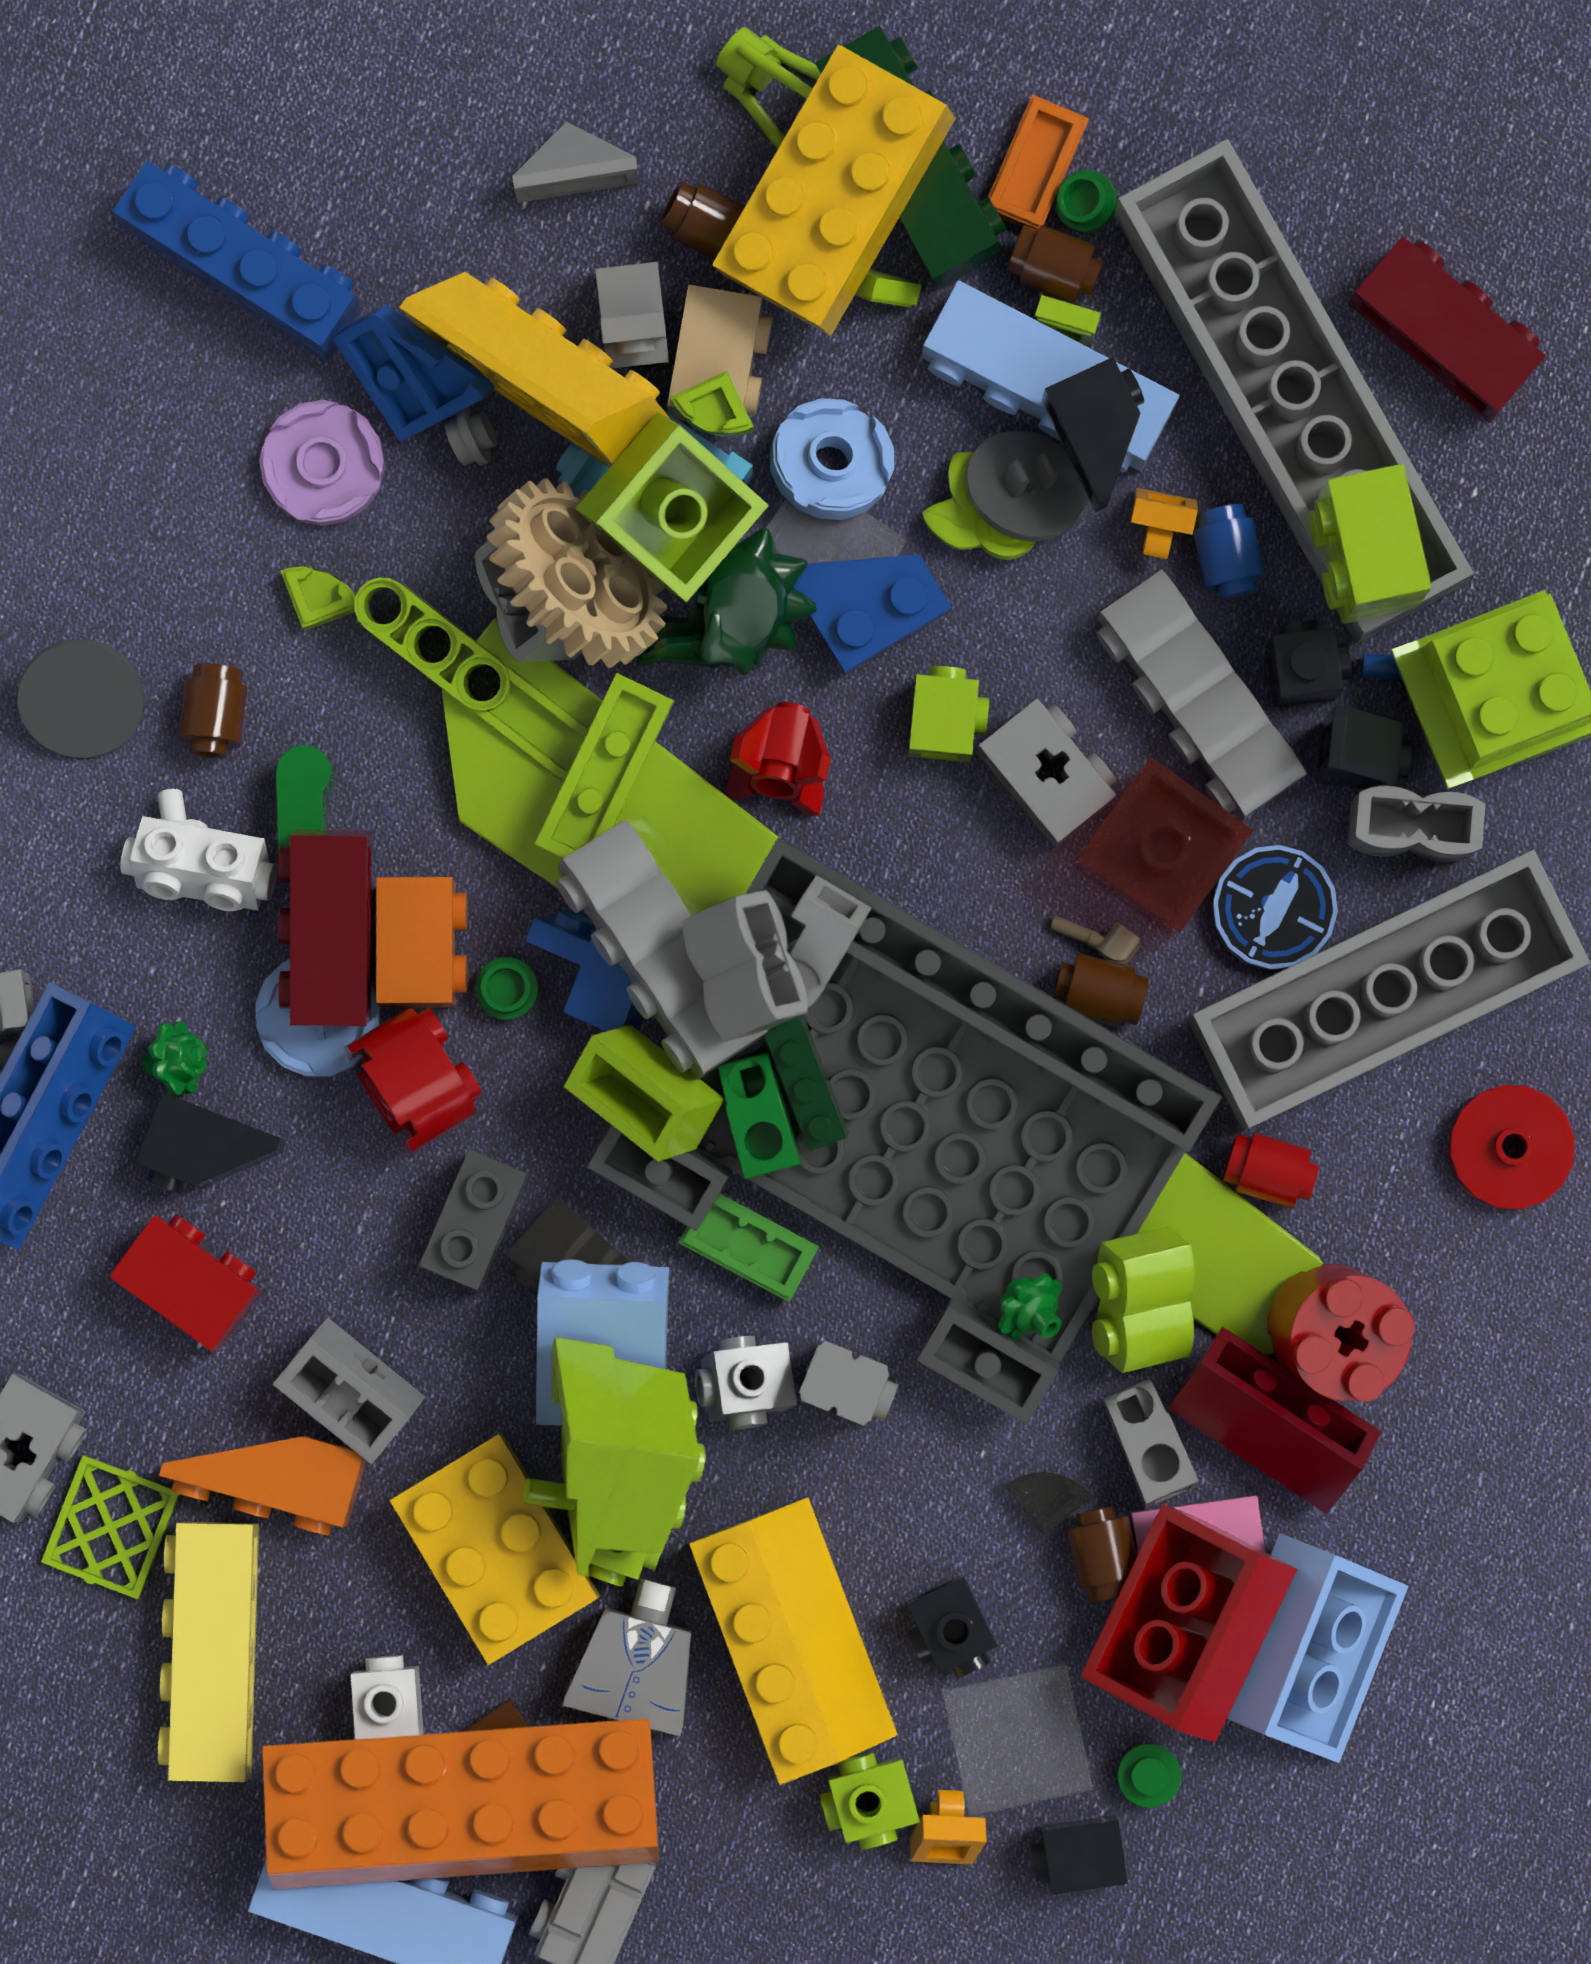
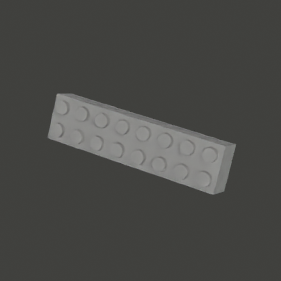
(1272, 352)

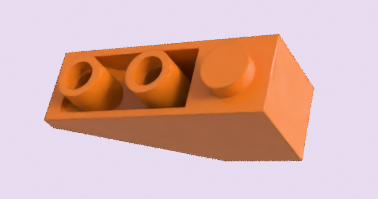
(291, 1475)

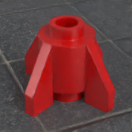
(781, 758)

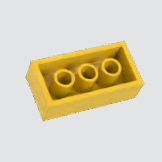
(834, 190)

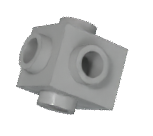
(766, 1379)

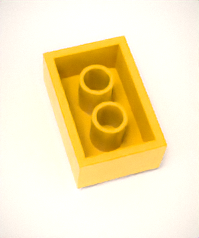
(492, 1553)

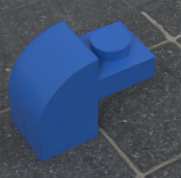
(599, 989)

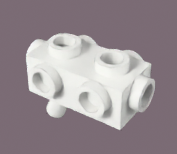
(190, 860)

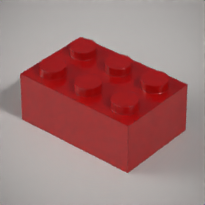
(1188, 1623)

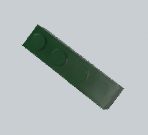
(806, 1083)

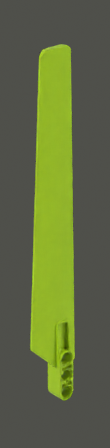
(506, 776)

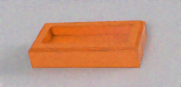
(1037, 163)

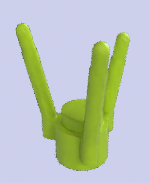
(756, 63)

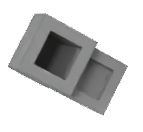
(632, 314)

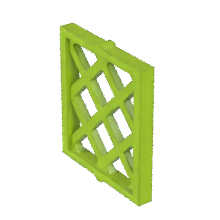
(93, 1574)

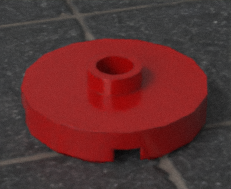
(1478, 1153)

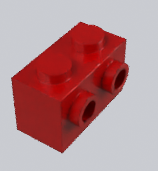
(187, 1281)

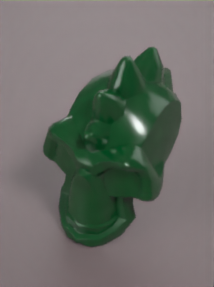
(737, 611)

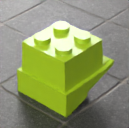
(1497, 689)
(623, 1450)

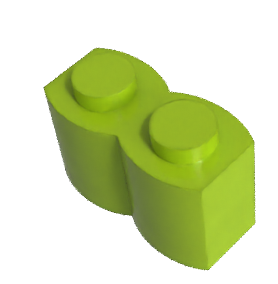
(1144, 1299)

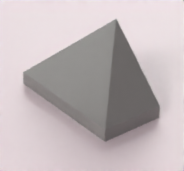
(572, 165)

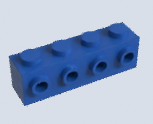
(236, 259)
(48, 1097)

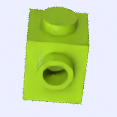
(946, 715)

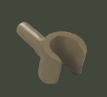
(1117, 945)

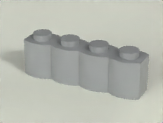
(1200, 695)
(642, 930)

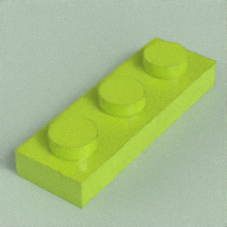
(605, 766)

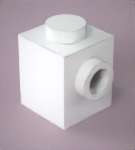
(386, 1699)

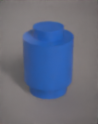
(1228, 551)

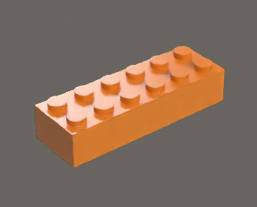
(460, 1804)

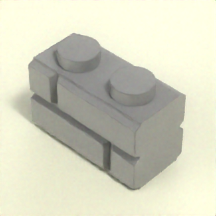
(850, 1385)
(591, 1913)

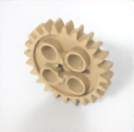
(574, 576)

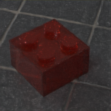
(1162, 848)

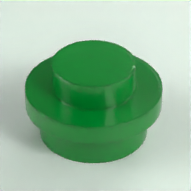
(1086, 201)
(506, 988)
(1149, 1775)

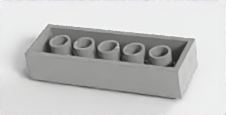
(1388, 990)

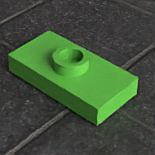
(751, 1247)

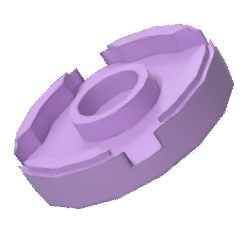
(322, 463)

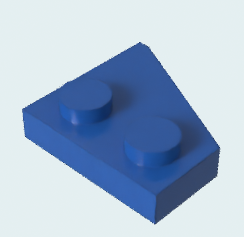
(408, 371)
(871, 604)

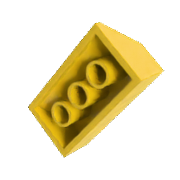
(535, 365)
(793, 1640)

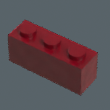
(1448, 327)
(327, 927)
(1274, 1420)

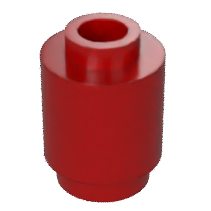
(1270, 1169)

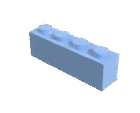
(1020, 357)
(396, 1919)

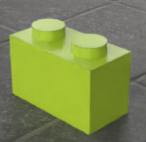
(643, 1093)

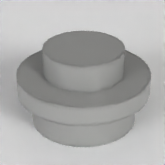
(471, 436)

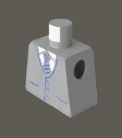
(636, 1663)

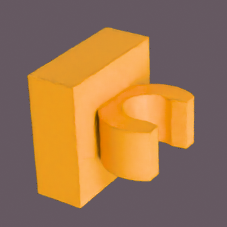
(1162, 516)
(946, 1833)

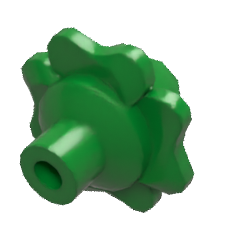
(176, 1058)
(1030, 1307)

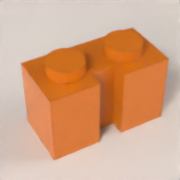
(418, 942)

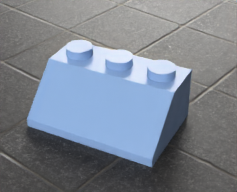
(1318, 1651)

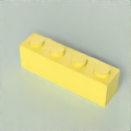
(211, 1651)

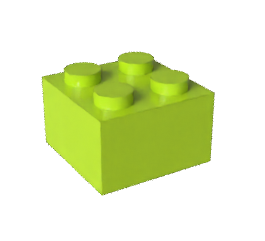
(672, 506)
(1370, 544)

